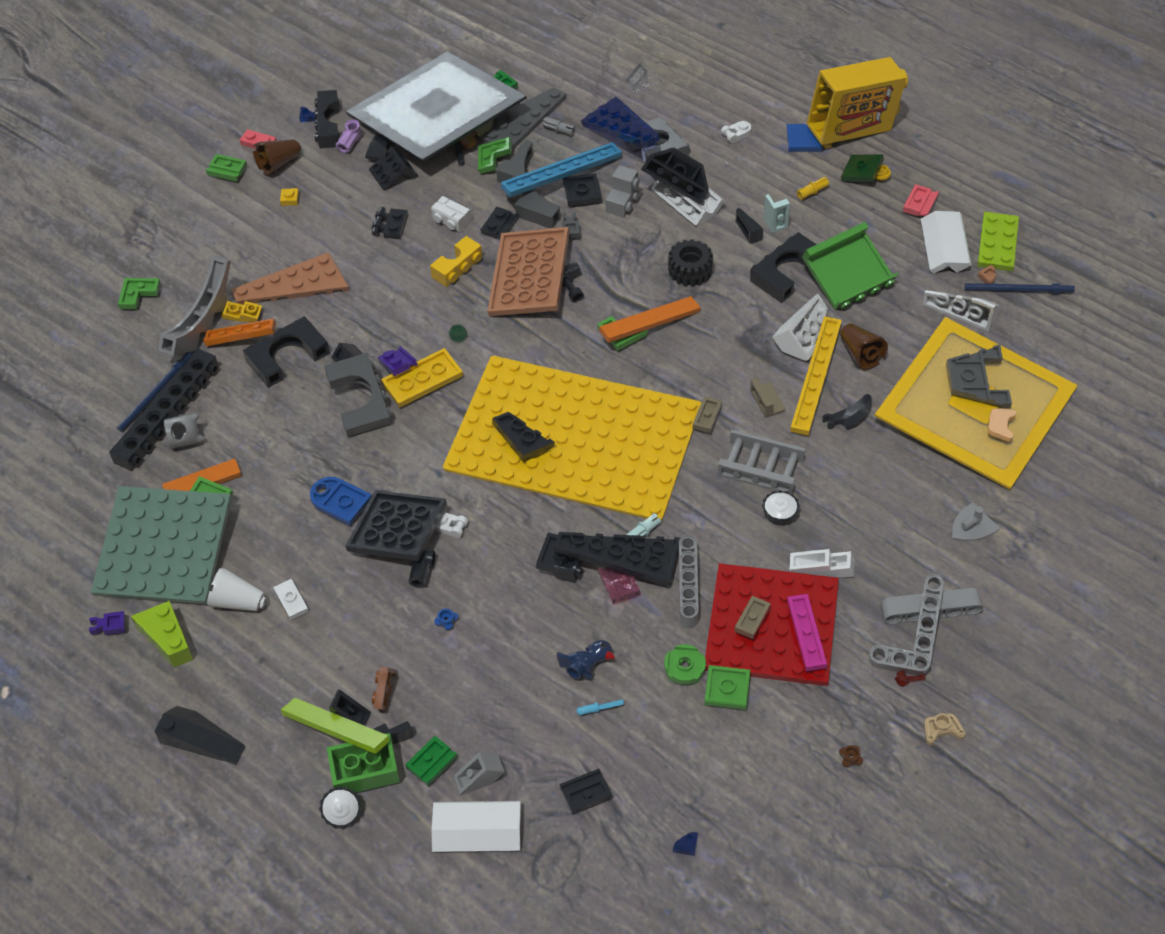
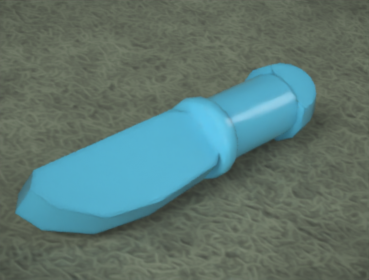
(595, 707)

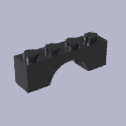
(327, 106)

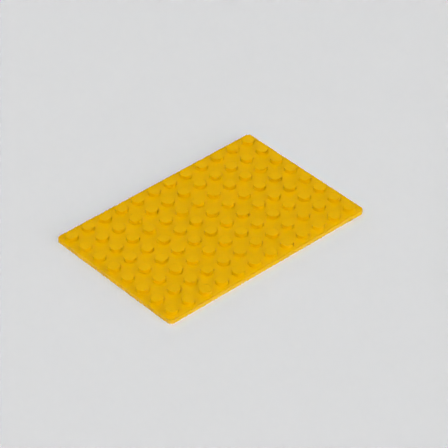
(611, 439)

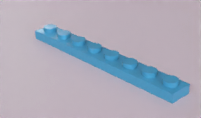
(561, 169)

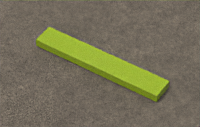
(335, 725)

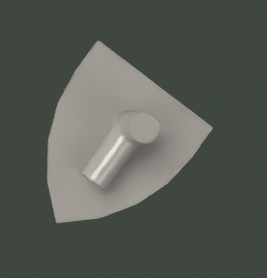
(973, 524)

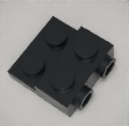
(562, 565)

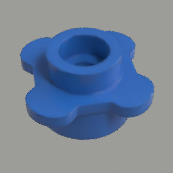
(443, 614)

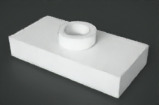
(290, 599)

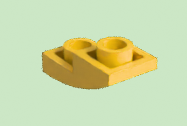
(244, 313)

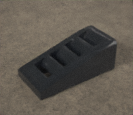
(749, 227)

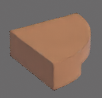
(987, 275)

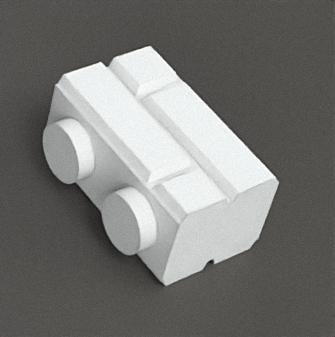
(451, 214)

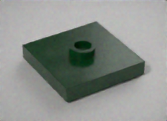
(862, 168)

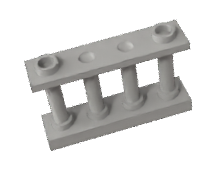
(756, 476)

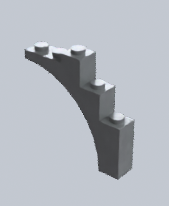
(528, 204)

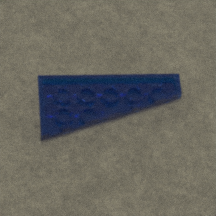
(621, 122)

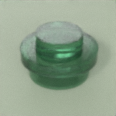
(457, 333)

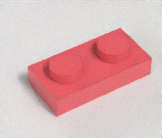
(251, 137)

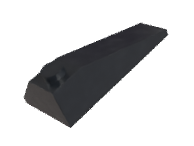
(195, 733)

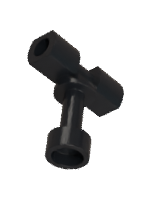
(571, 271)

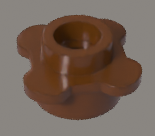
(850, 750)

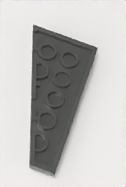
(524, 118)

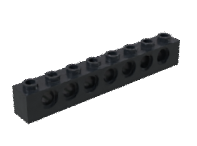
(167, 404)

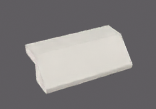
(688, 208)
(945, 241)
(476, 826)

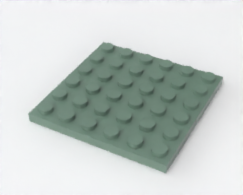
(162, 545)

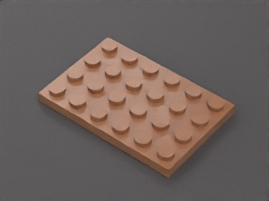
(529, 271)

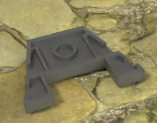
(969, 377)

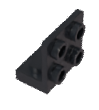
(391, 167)

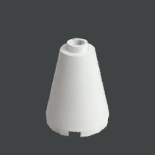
(234, 593)

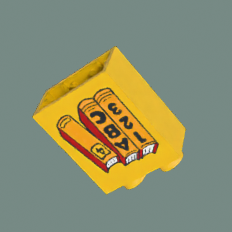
(856, 100)

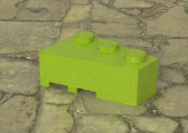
(164, 632)

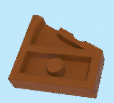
(381, 696)

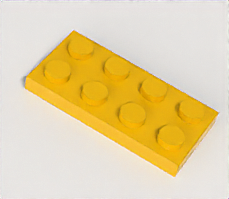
(423, 378)

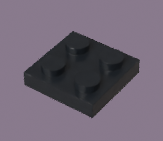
(582, 189)

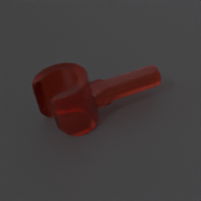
(904, 680)

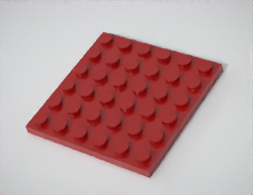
(775, 647)

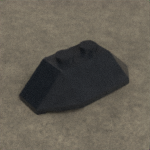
(678, 172)

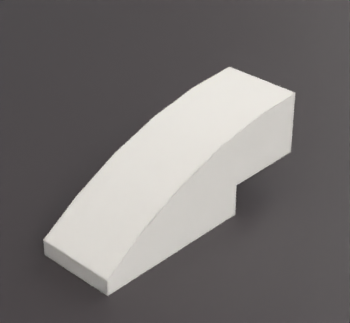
(823, 563)

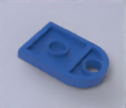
(340, 499)

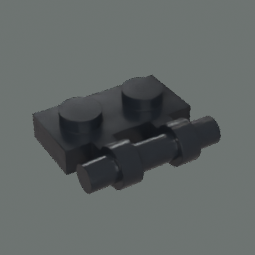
(394, 224)

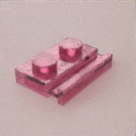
(618, 584)

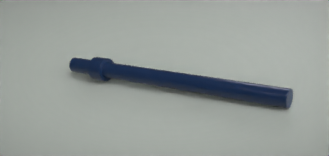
(1055, 288)
(153, 393)

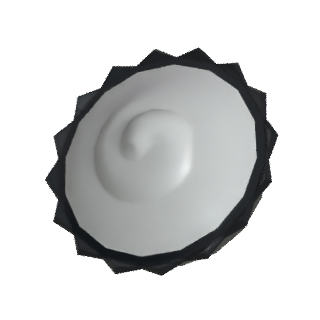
(780, 506)
(340, 807)

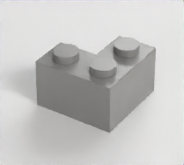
(623, 192)

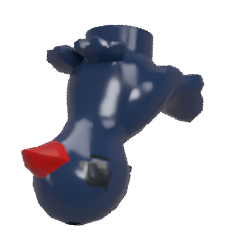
(582, 662)

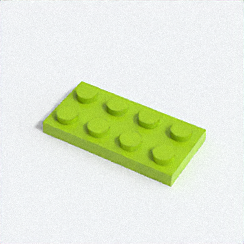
(998, 241)

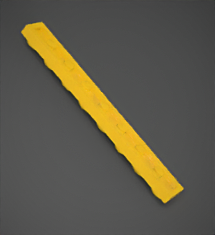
(816, 376)

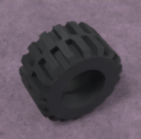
(690, 262)

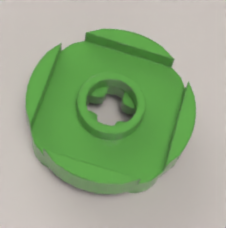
(680, 674)

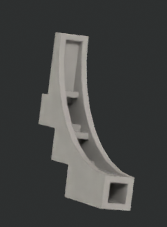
(199, 319)

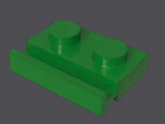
(431, 761)

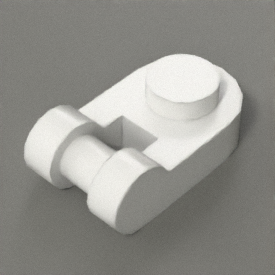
(736, 131)
(446, 521)

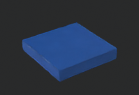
(801, 138)

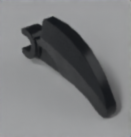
(851, 415)

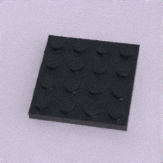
(396, 525)

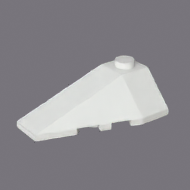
(971, 310)
(800, 332)

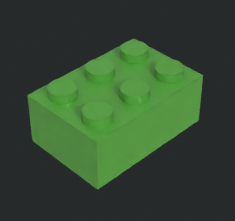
(362, 769)

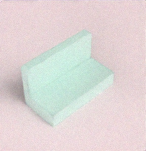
(776, 214)

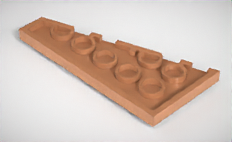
(297, 281)

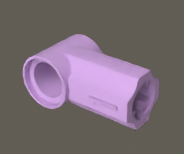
(349, 137)

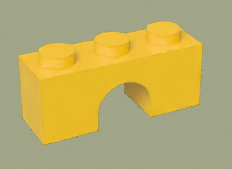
(448, 270)

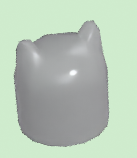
(182, 430)

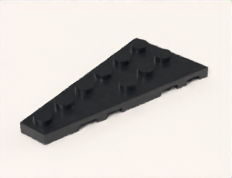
(628, 554)

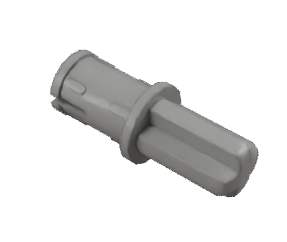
(558, 126)

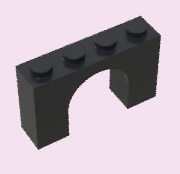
(769, 278)
(299, 334)

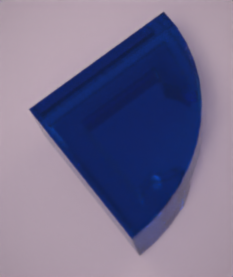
(306, 115)
(686, 844)

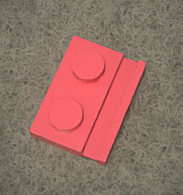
(920, 201)

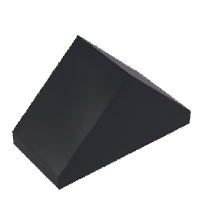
(348, 708)

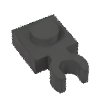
(572, 224)

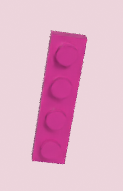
(806, 632)

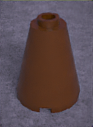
(275, 154)
(864, 345)

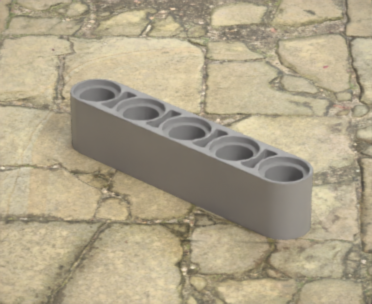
(686, 588)
(953, 604)

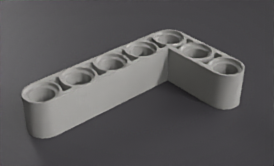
(922, 634)

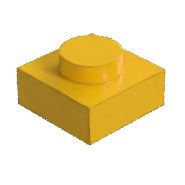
(289, 197)

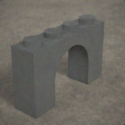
(667, 136)
(360, 371)

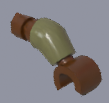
(471, 140)

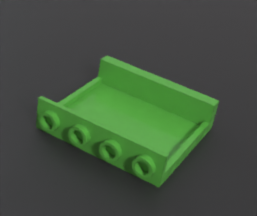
(848, 267)

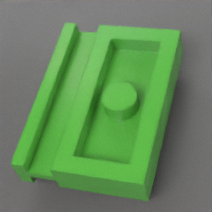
(226, 167)

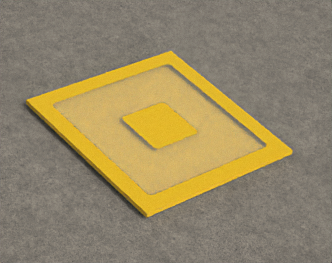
(959, 425)

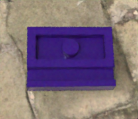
(397, 361)

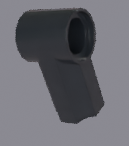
(421, 569)

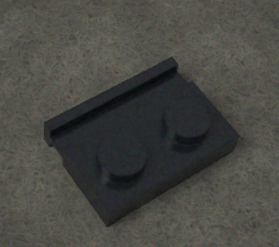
(499, 222)
(585, 791)

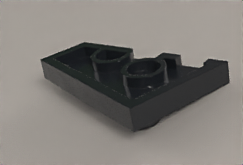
(520, 437)

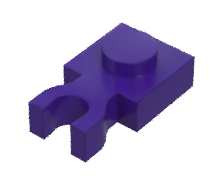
(110, 624)

